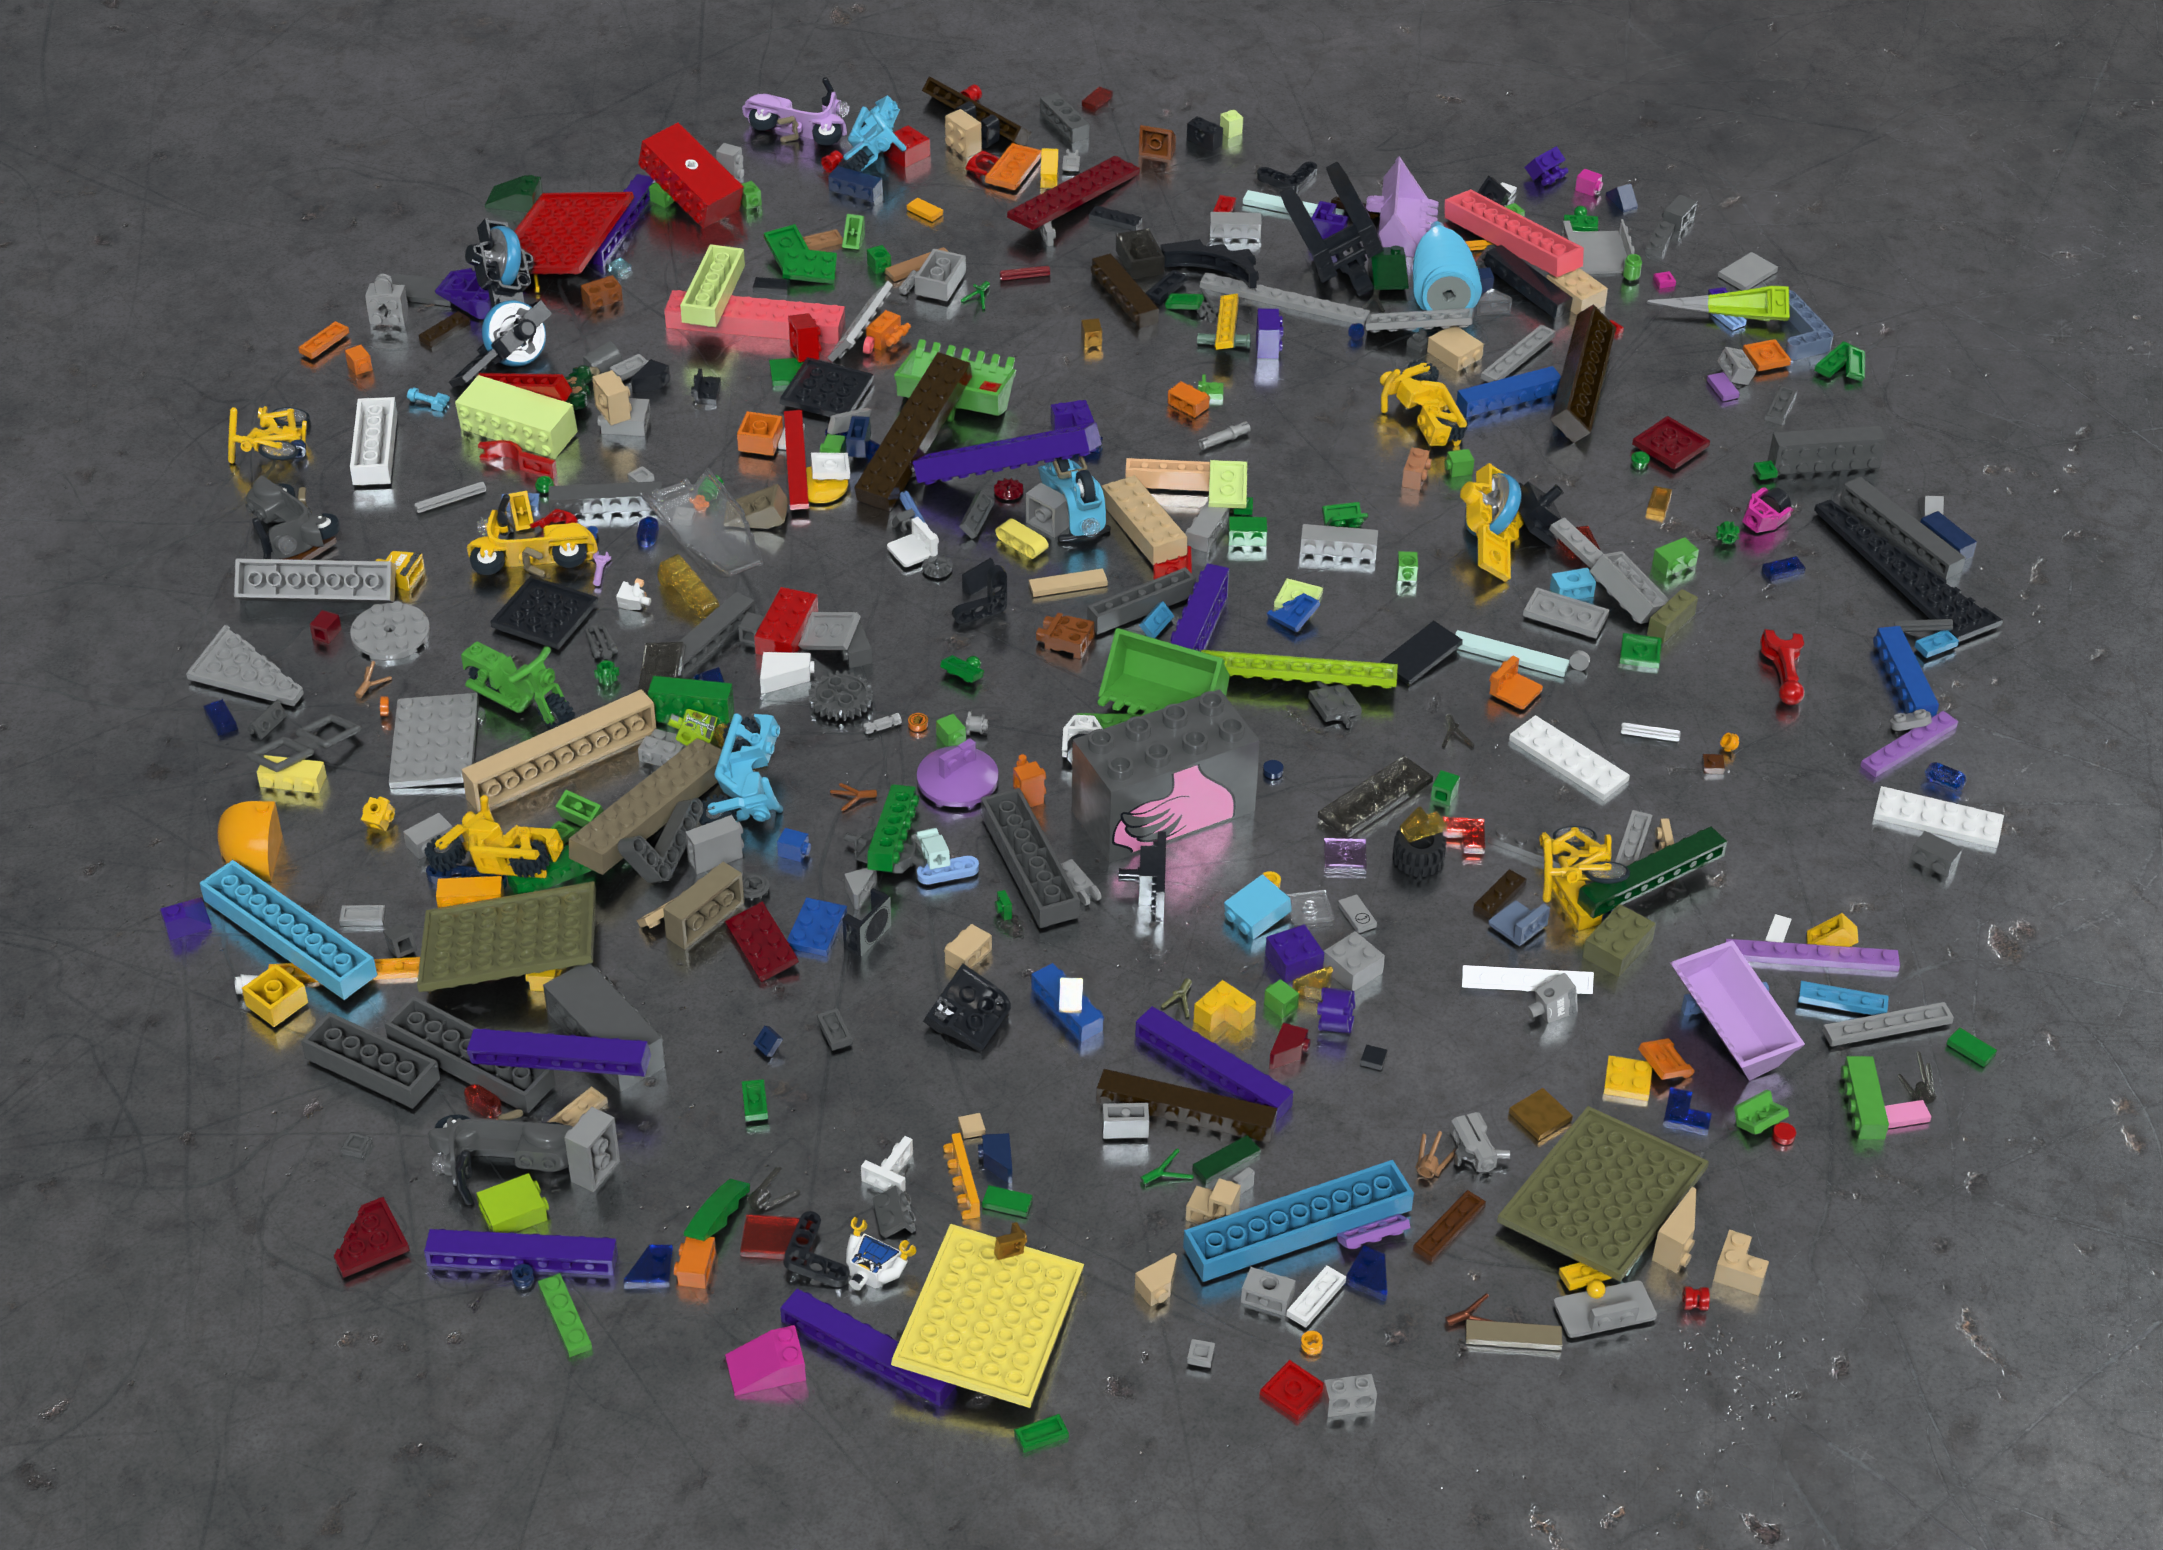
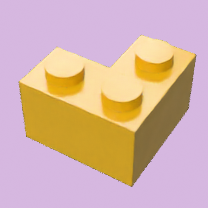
(1224, 1004)

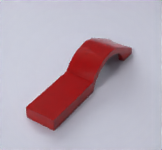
(527, 462)

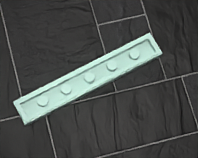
(1276, 203)
(1504, 651)

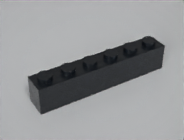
(1528, 281)

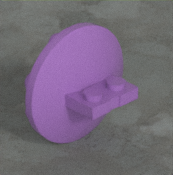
(957, 775)

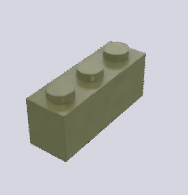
(1672, 615)

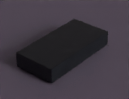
(771, 285)

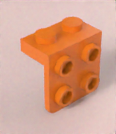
(1513, 687)

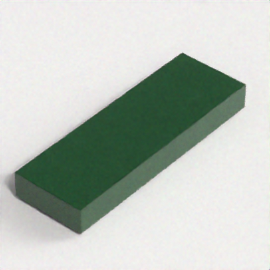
(1226, 1159)

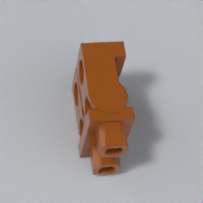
(1066, 634)

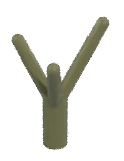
(1181, 992)

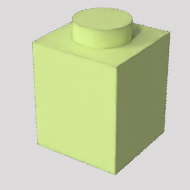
(1232, 123)

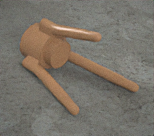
(1428, 1165)

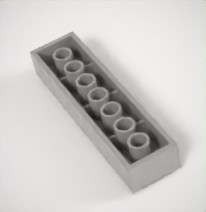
(315, 580)

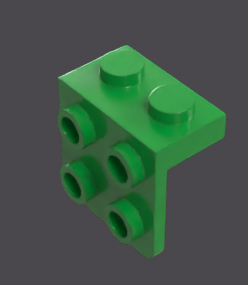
(1344, 515)

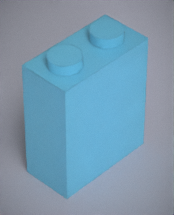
(1257, 907)

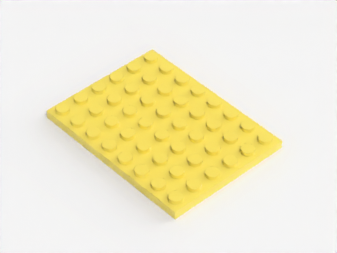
(988, 1318)

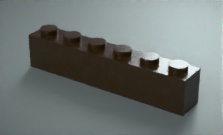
(1125, 290)

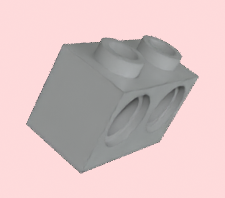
(1736, 365)
(1349, 1395)

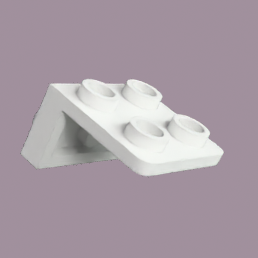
(915, 546)

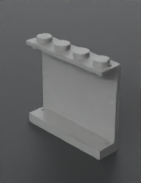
(1603, 250)

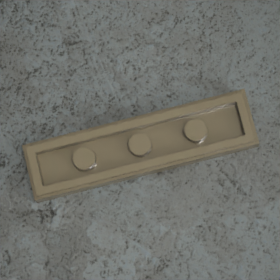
(1514, 1335)

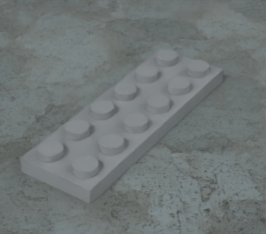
(1415, 319)
(860, 322)

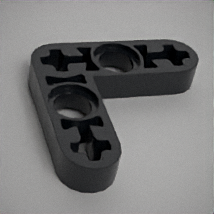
(1283, 181)
(962, 612)
(803, 1253)

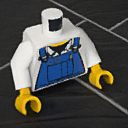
(872, 1260)

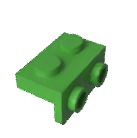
(1759, 1113)

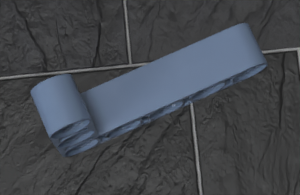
(1815, 334)

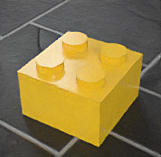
(275, 995)

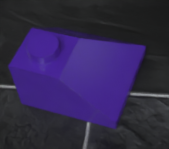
(185, 918)

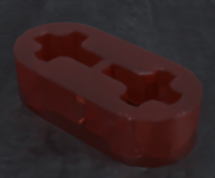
(479, 1103)

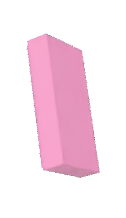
(1907, 1114)

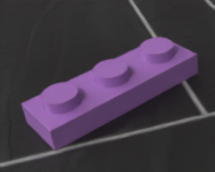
(1373, 1231)

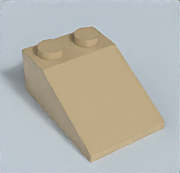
(1676, 1235)

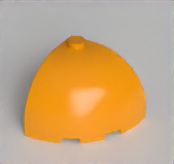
(251, 837)

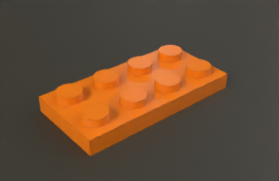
(1013, 166)

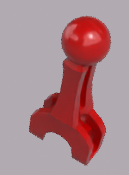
(1783, 655)

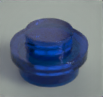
(1356, 331)

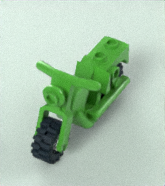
(517, 687)

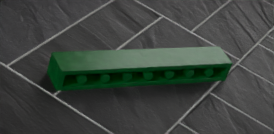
(1654, 871)

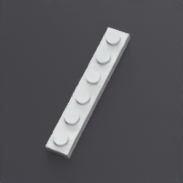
(1521, 978)

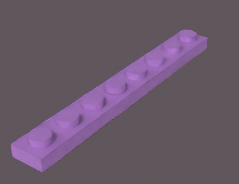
(1818, 955)

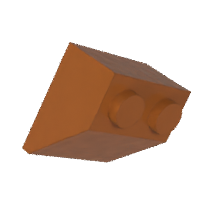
(1156, 142)

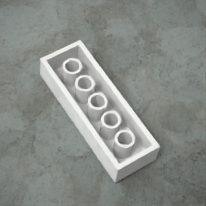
(373, 441)

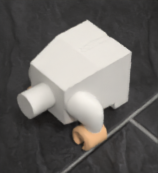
(632, 597)

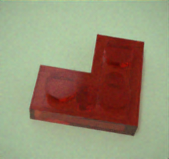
(1470, 830)

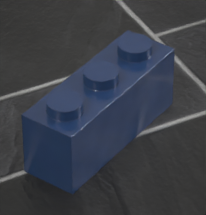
(855, 184)
(1950, 533)

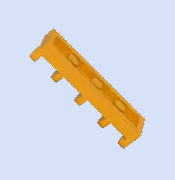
(965, 1177)

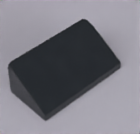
(976, 578)

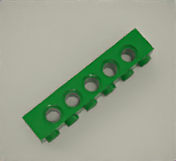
(892, 828)

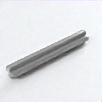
(450, 497)

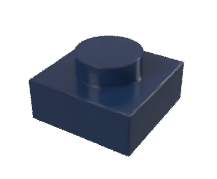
(768, 1041)

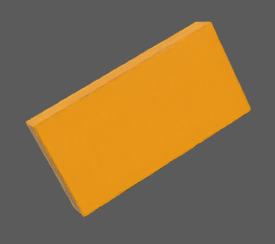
(924, 209)

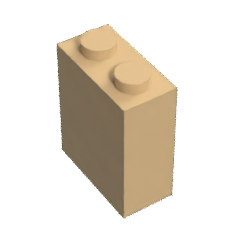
(1455, 347)

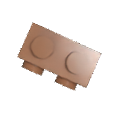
(1416, 468)

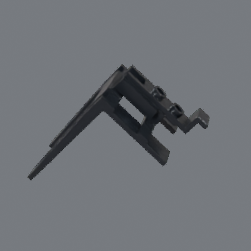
(1351, 236)

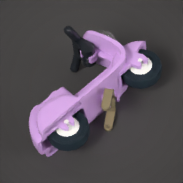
(776, 113)

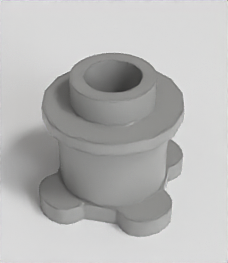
(976, 723)

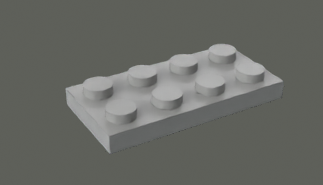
(1566, 612)

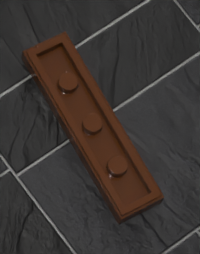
(1449, 1225)

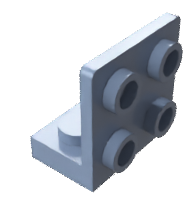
(1519, 922)

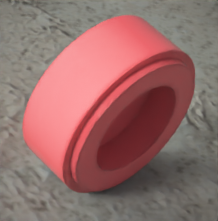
(868, 345)

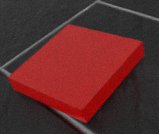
(1293, 1390)

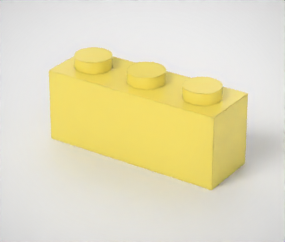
(302, 776)

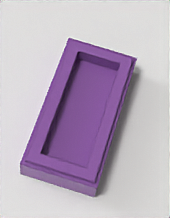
(1723, 386)

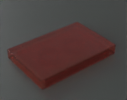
(769, 1236)

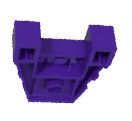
(463, 291)

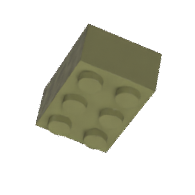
(1619, 940)

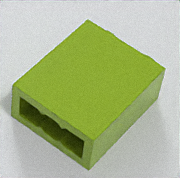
(513, 1205)

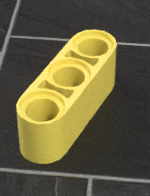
(1021, 538)

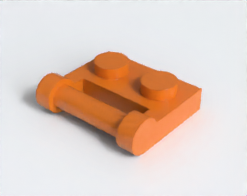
(1665, 1059)

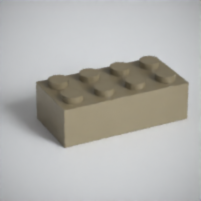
(703, 905)

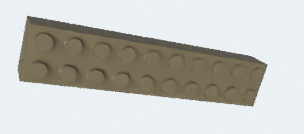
(645, 806)

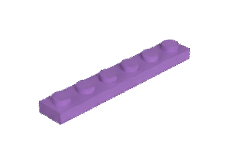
(1908, 744)

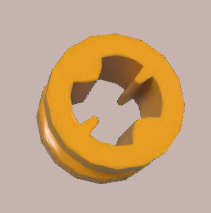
(1314, 1348)

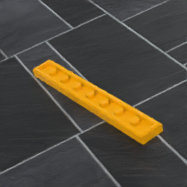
(386, 969)

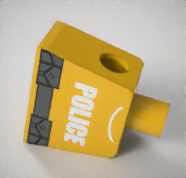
(408, 568)

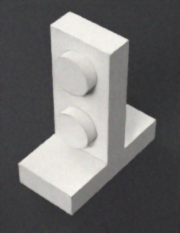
(887, 1175)

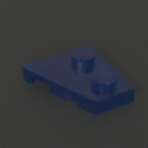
(1369, 1273)

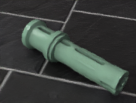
(1239, 341)

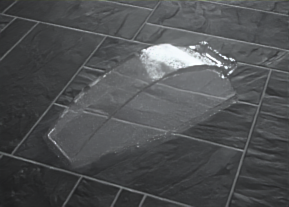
(707, 525)

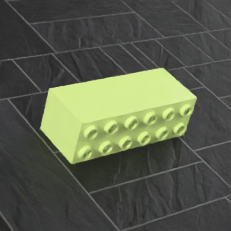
(516, 416)

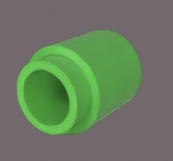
(1632, 267)

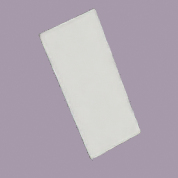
(1778, 929)

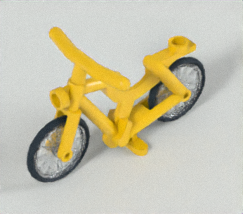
(271, 446)
(1596, 866)

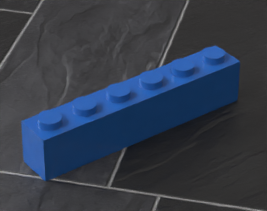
(1508, 391)
(1905, 670)

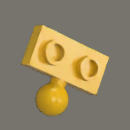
(1581, 1275)

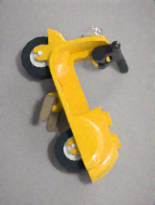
(562, 544)

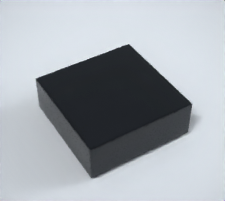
(1373, 1057)

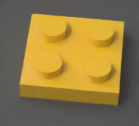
(1628, 1078)

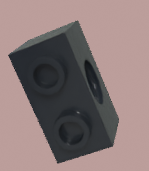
(1204, 133)

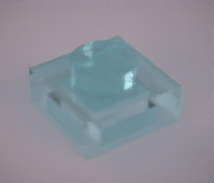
(619, 267)

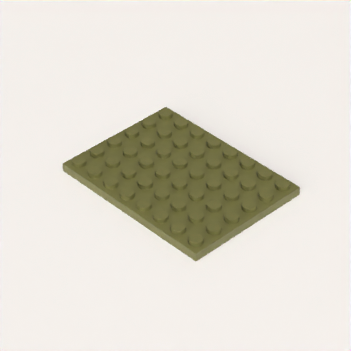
(507, 937)
(1603, 1193)

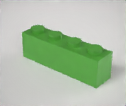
(1864, 1097)

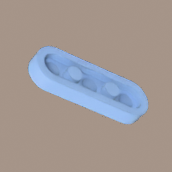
(959, 868)

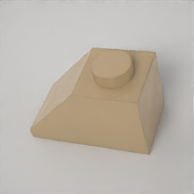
(1157, 1280)

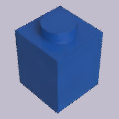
(793, 845)

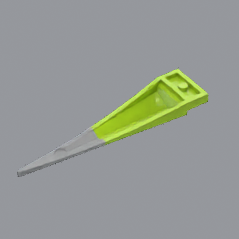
(1758, 303)

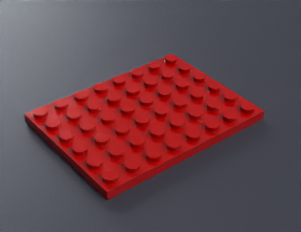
(568, 228)

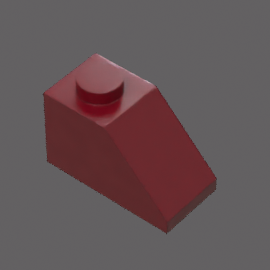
(1289, 1045)

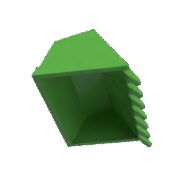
(1157, 673)

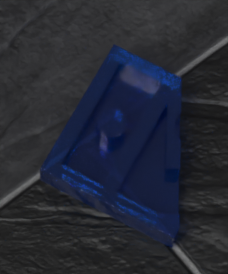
(652, 1268)

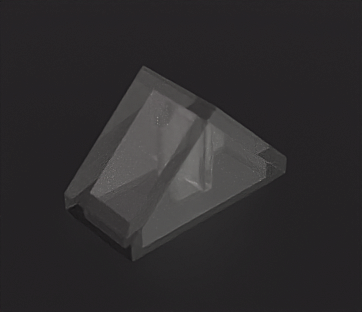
(1494, 303)

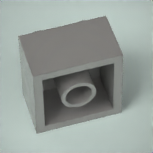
(1047, 510)
(1354, 961)

